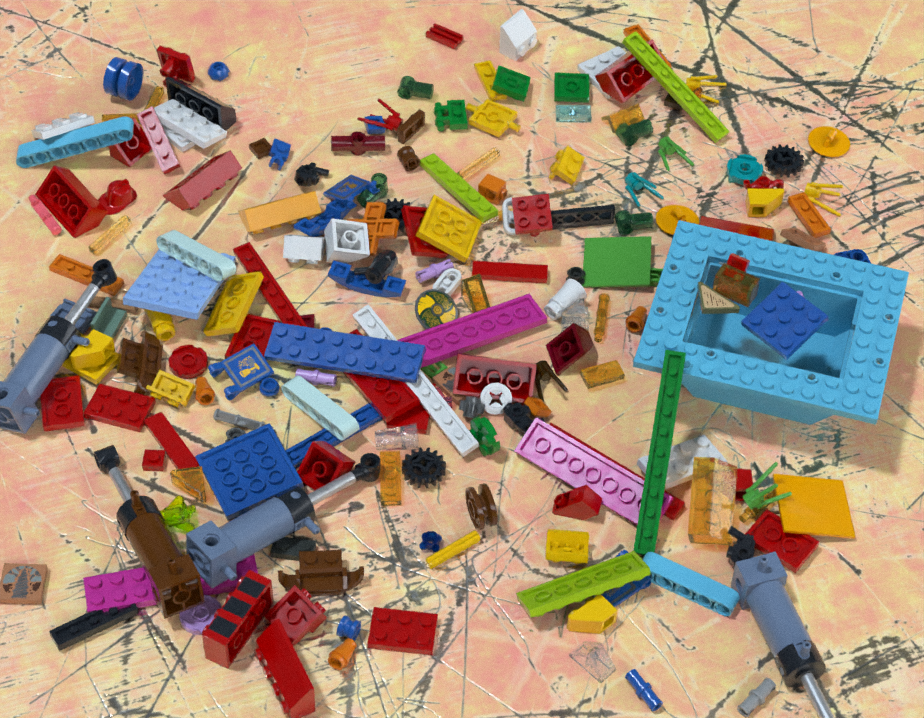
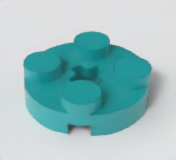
(738, 175)

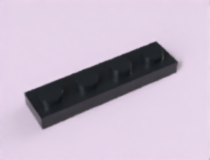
(89, 625)

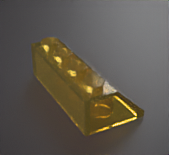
(712, 501)

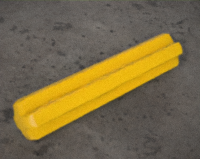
(452, 549)

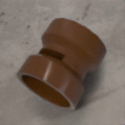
(408, 158)

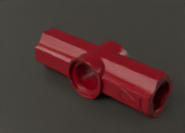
(358, 143)

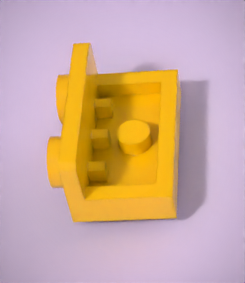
(566, 165)
(171, 388)
(567, 546)

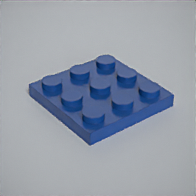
(784, 320)

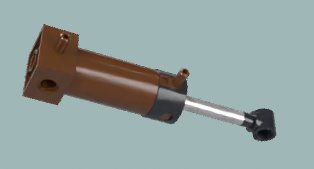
(172, 576)

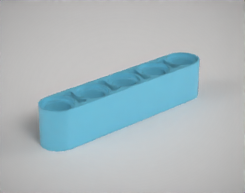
(691, 584)

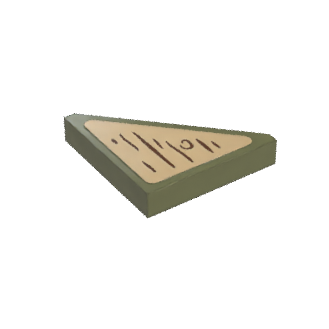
(714, 302)

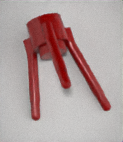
(391, 122)

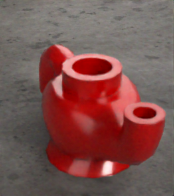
(764, 183)

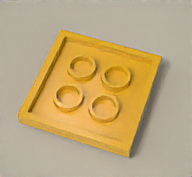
(449, 228)

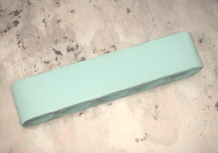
(196, 255)
(320, 408)

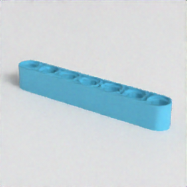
(75, 142)

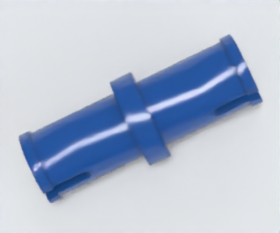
(643, 690)

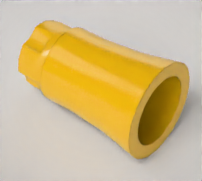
(161, 324)

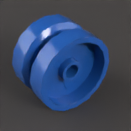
(123, 78)

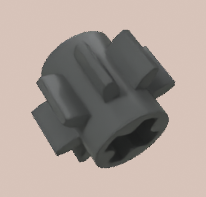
(471, 406)

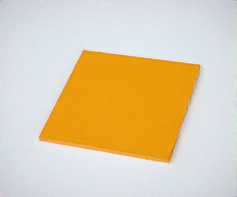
(814, 507)

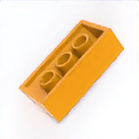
(279, 212)

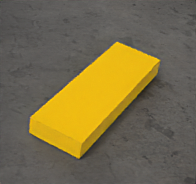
(486, 74)

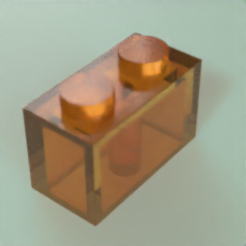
(736, 285)

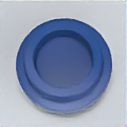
(269, 387)

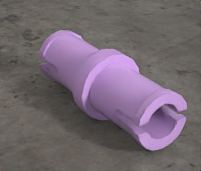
(433, 271)
(317, 377)

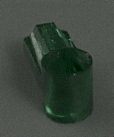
(410, 87)
(631, 133)
(382, 185)
(628, 222)

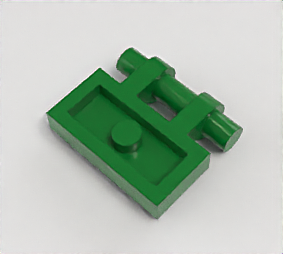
(456, 115)

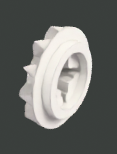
(495, 408)

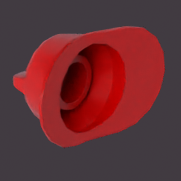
(118, 196)

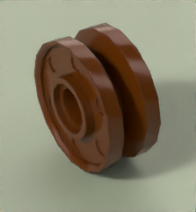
(481, 506)

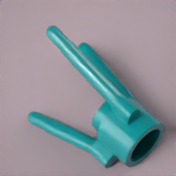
(636, 182)

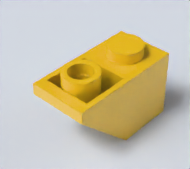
(763, 201)
(94, 354)
(593, 616)

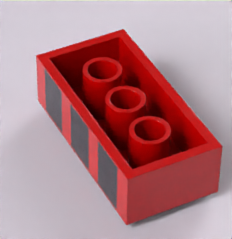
(237, 618)

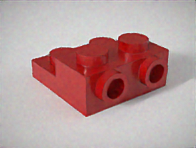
(297, 614)

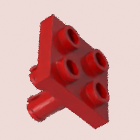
(175, 64)
(532, 214)

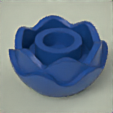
(218, 71)

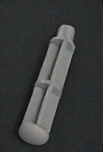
(237, 420)

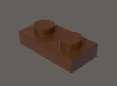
(411, 126)

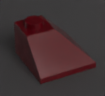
(569, 347)

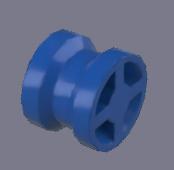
(348, 628)

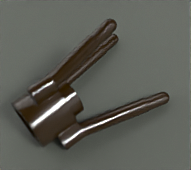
(544, 373)

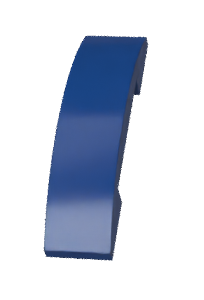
(317, 225)
(345, 276)

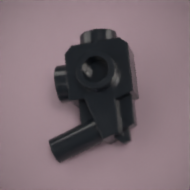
(309, 174)
(518, 416)
(742, 549)

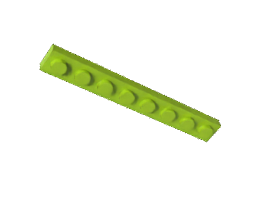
(675, 87)

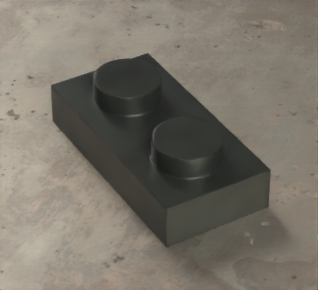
(289, 548)

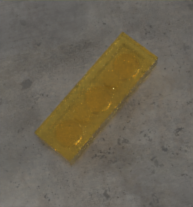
(390, 478)

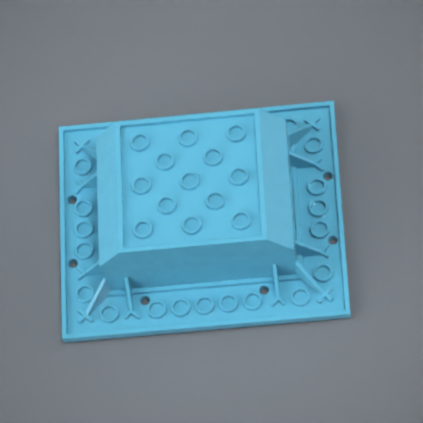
(738, 368)

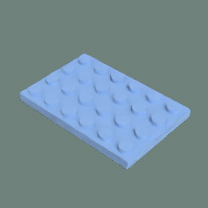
(172, 287)

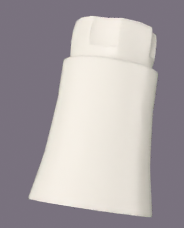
(564, 298)

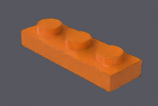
(809, 215)

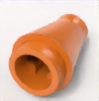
(636, 320)
(204, 392)
(342, 654)

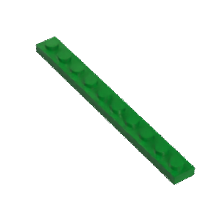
(659, 452)

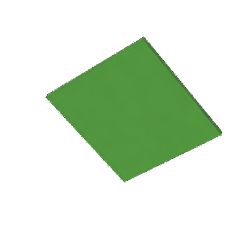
(617, 262)

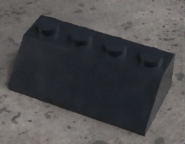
(201, 103)

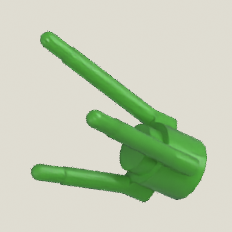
(669, 147)
(755, 498)

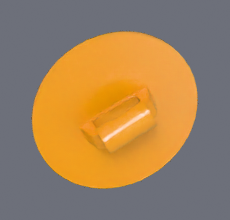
(829, 141)
(668, 217)

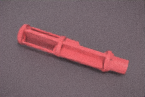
(45, 215)

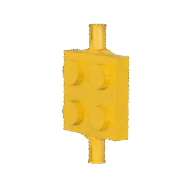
(493, 117)

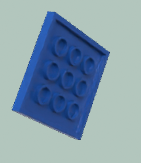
(248, 471)

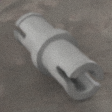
(756, 697)

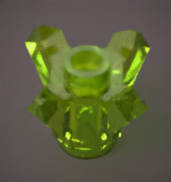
(179, 514)

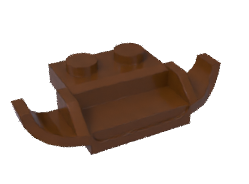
(140, 360)
(322, 574)

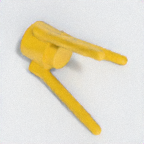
(695, 82)
(814, 190)

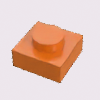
(538, 407)

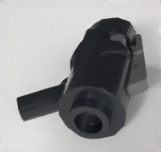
(380, 267)

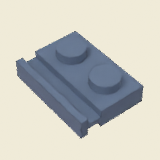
(84, 321)

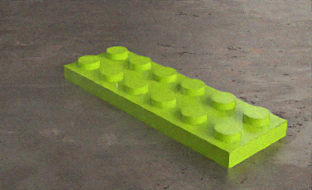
(583, 584)

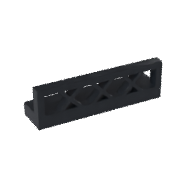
(583, 217)

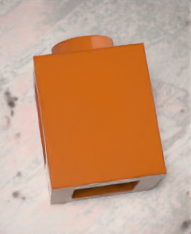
(492, 189)

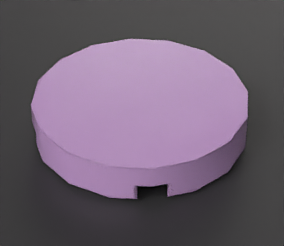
(198, 617)

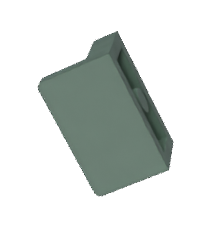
(108, 319)

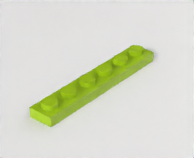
(458, 188)

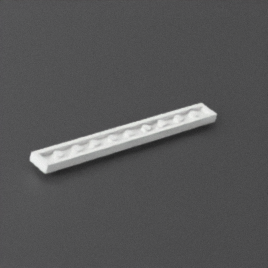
(426, 392)

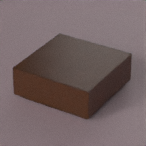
(260, 148)

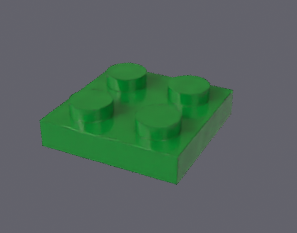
(511, 83)
(571, 87)

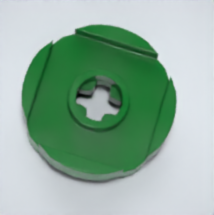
(484, 433)

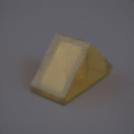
(474, 293)
(190, 481)

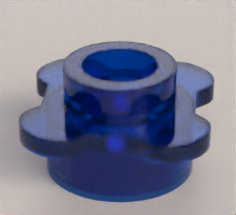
(433, 537)

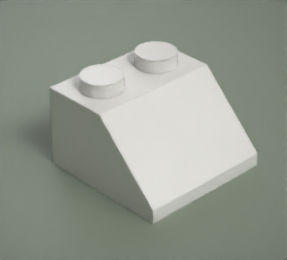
(517, 36)
(346, 241)
(303, 247)

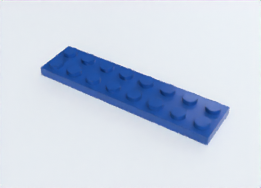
(345, 352)

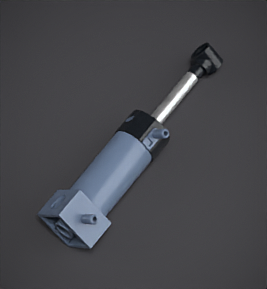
(45, 357)
(219, 548)
(763, 590)

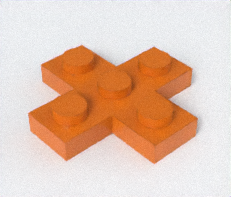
(377, 226)

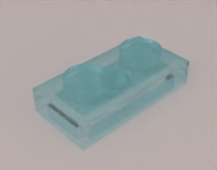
(573, 113)

